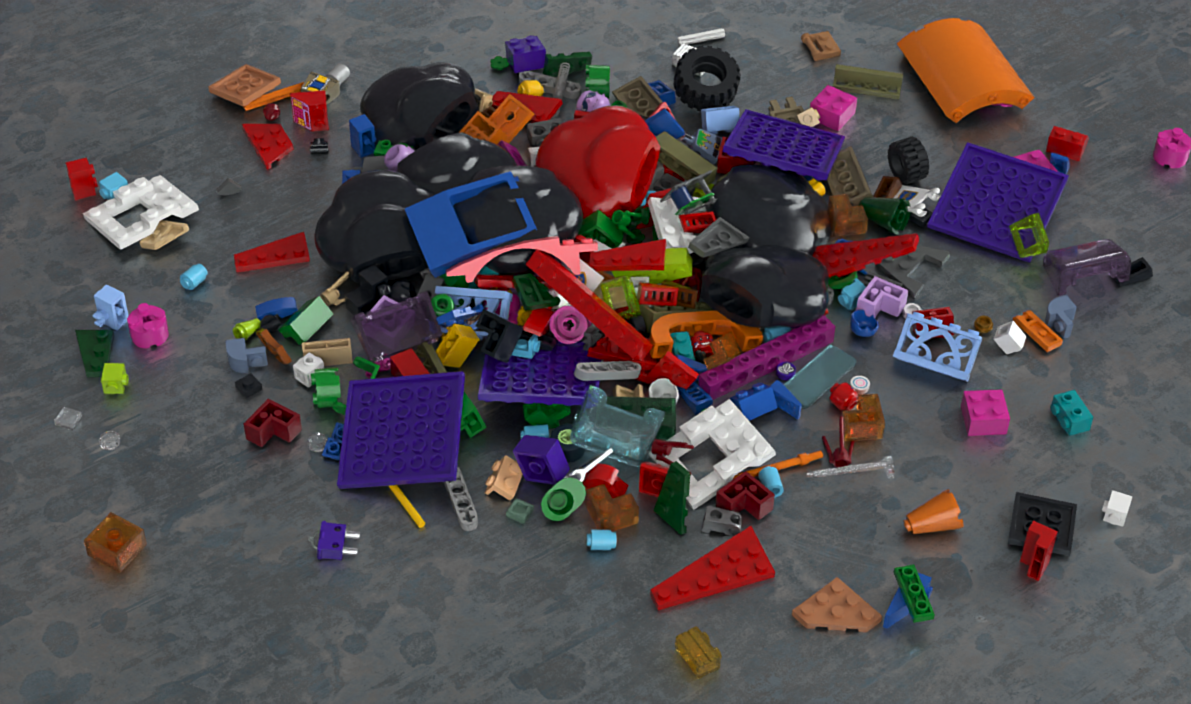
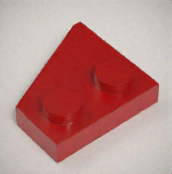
(674, 370)

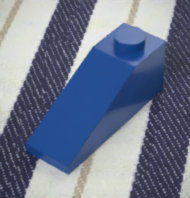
(898, 607)

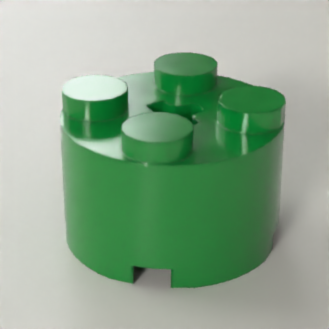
(598, 79)
(326, 387)

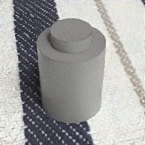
(339, 72)

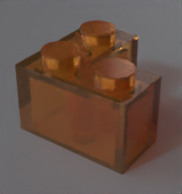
(846, 218)
(866, 421)
(609, 512)

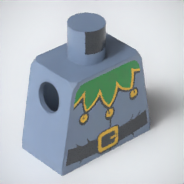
(704, 144)

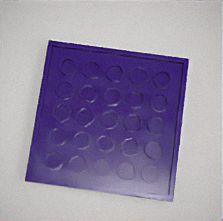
(784, 144)
(992, 193)
(543, 379)
(401, 430)

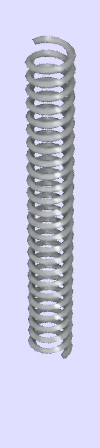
(560, 88)

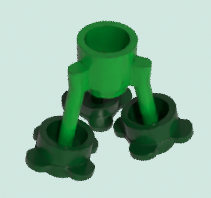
(628, 219)

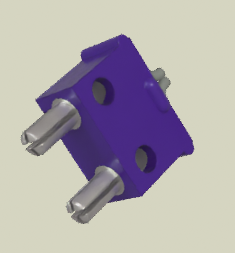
(332, 541)

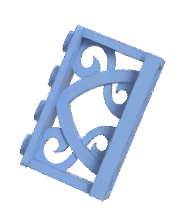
(492, 297)
(954, 367)

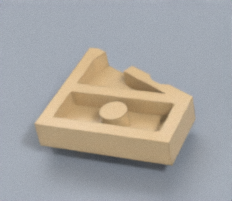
(163, 234)

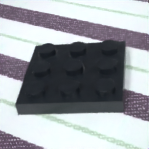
(1048, 512)

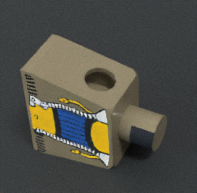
(318, 82)

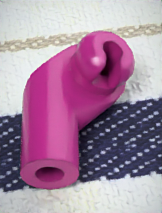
(384, 366)

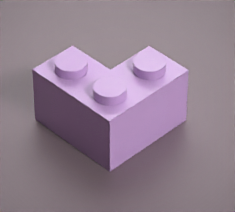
(882, 296)

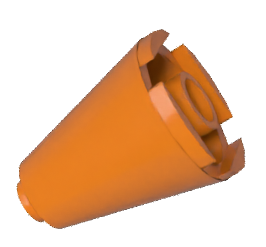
(935, 515)

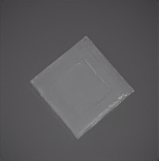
(68, 418)

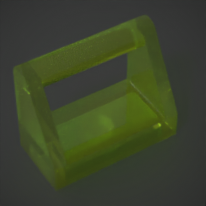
(1042, 242)
(630, 295)

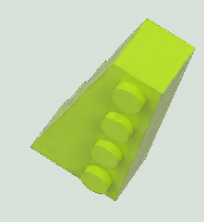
(677, 266)

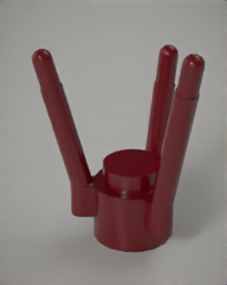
(694, 280)
(662, 448)
(840, 456)

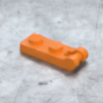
(1038, 330)

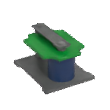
(683, 199)

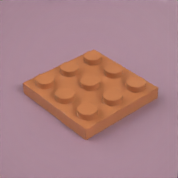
(244, 85)

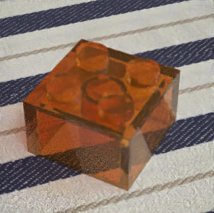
(115, 542)

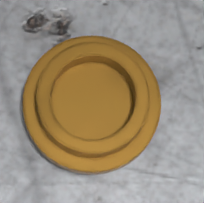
(983, 324)

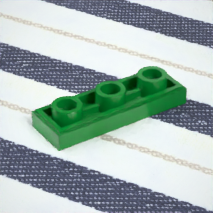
(914, 593)

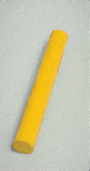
(407, 505)

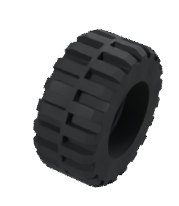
(710, 61)

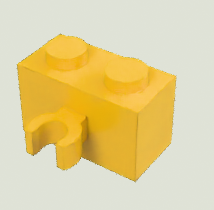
(456, 345)

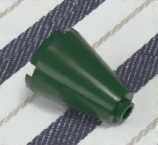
(887, 212)

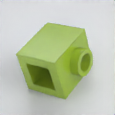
(114, 378)

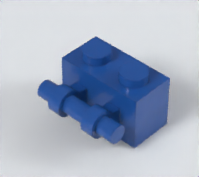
(755, 401)

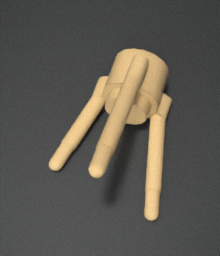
(331, 294)

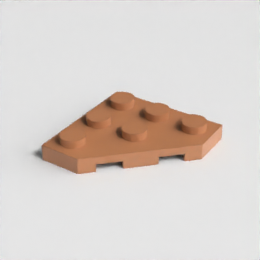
(837, 608)

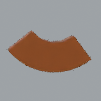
(273, 346)

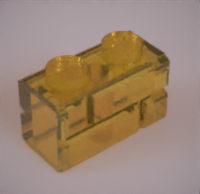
(698, 652)

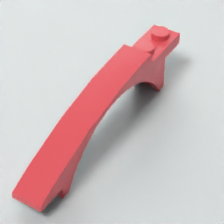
(566, 251)

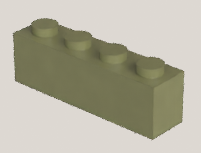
(683, 159)

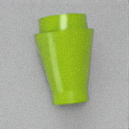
(246, 328)

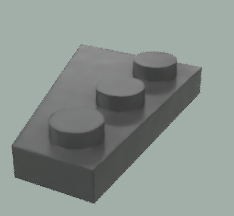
(717, 238)

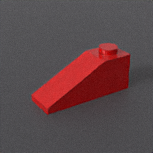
(539, 321)

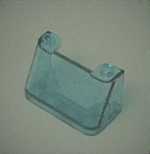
(603, 427)

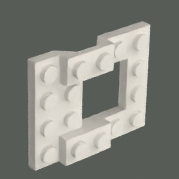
(156, 195)
(668, 224)
(735, 439)

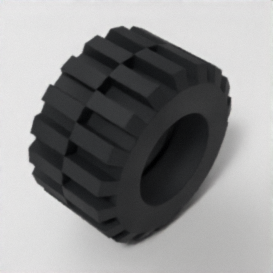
(908, 160)

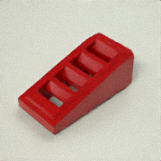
(703, 217)
(642, 287)

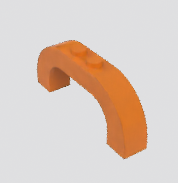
(706, 321)

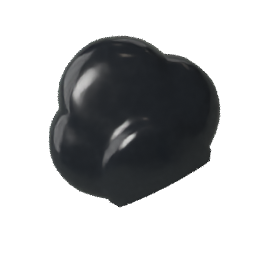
(420, 103)
(452, 161)
(772, 207)
(496, 213)
(371, 226)
(766, 286)

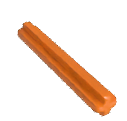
(274, 96)

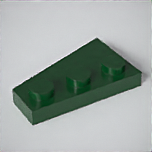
(95, 349)
(672, 497)

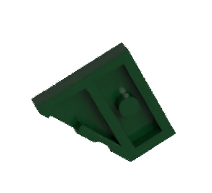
(533, 293)

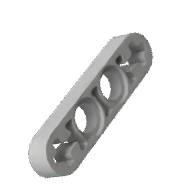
(571, 91)
(607, 370)
(462, 497)

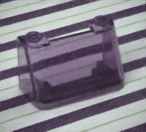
(1086, 260)
(397, 327)

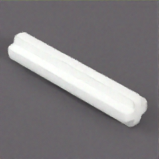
(701, 37)

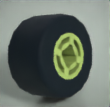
(571, 451)

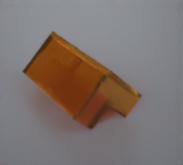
(723, 349)

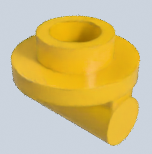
(523, 316)

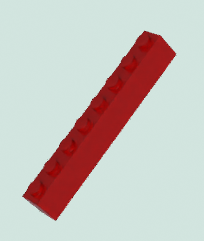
(590, 305)

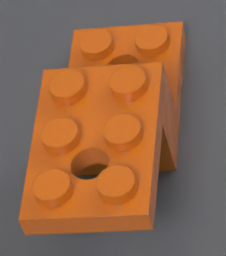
(497, 126)

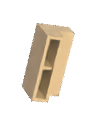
(330, 351)

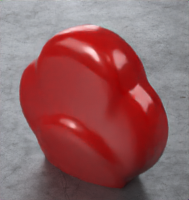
(603, 159)

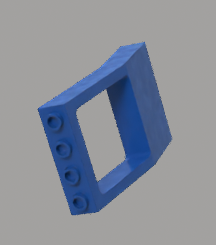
(440, 229)

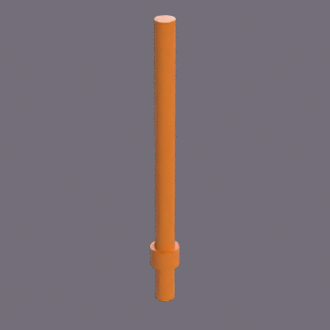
(801, 459)

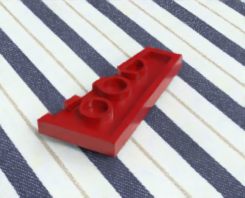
(542, 107)
(273, 254)
(636, 257)

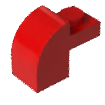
(606, 475)

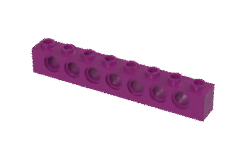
(766, 358)

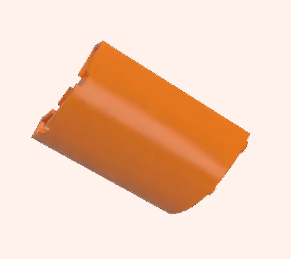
(963, 67)

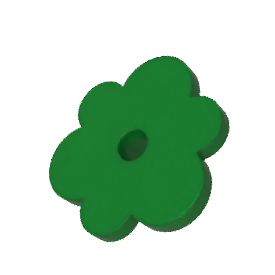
(499, 63)

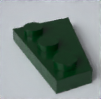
(576, 60)

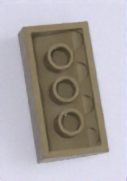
(638, 97)
(848, 177)

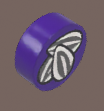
(785, 371)

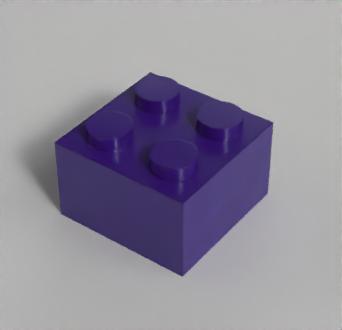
(525, 54)
(541, 459)

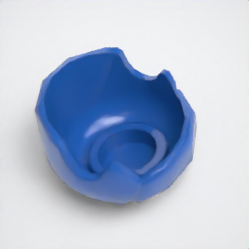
(862, 324)

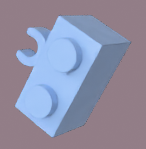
(720, 119)
(110, 308)

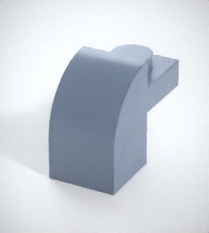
(1060, 315)
(242, 359)

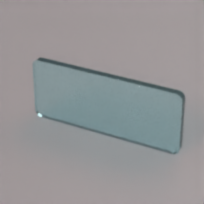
(820, 375)

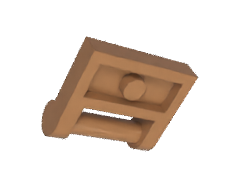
(825, 44)

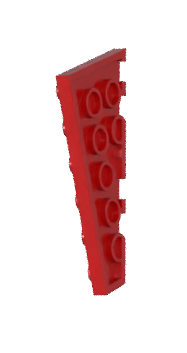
(853, 256)
(726, 567)

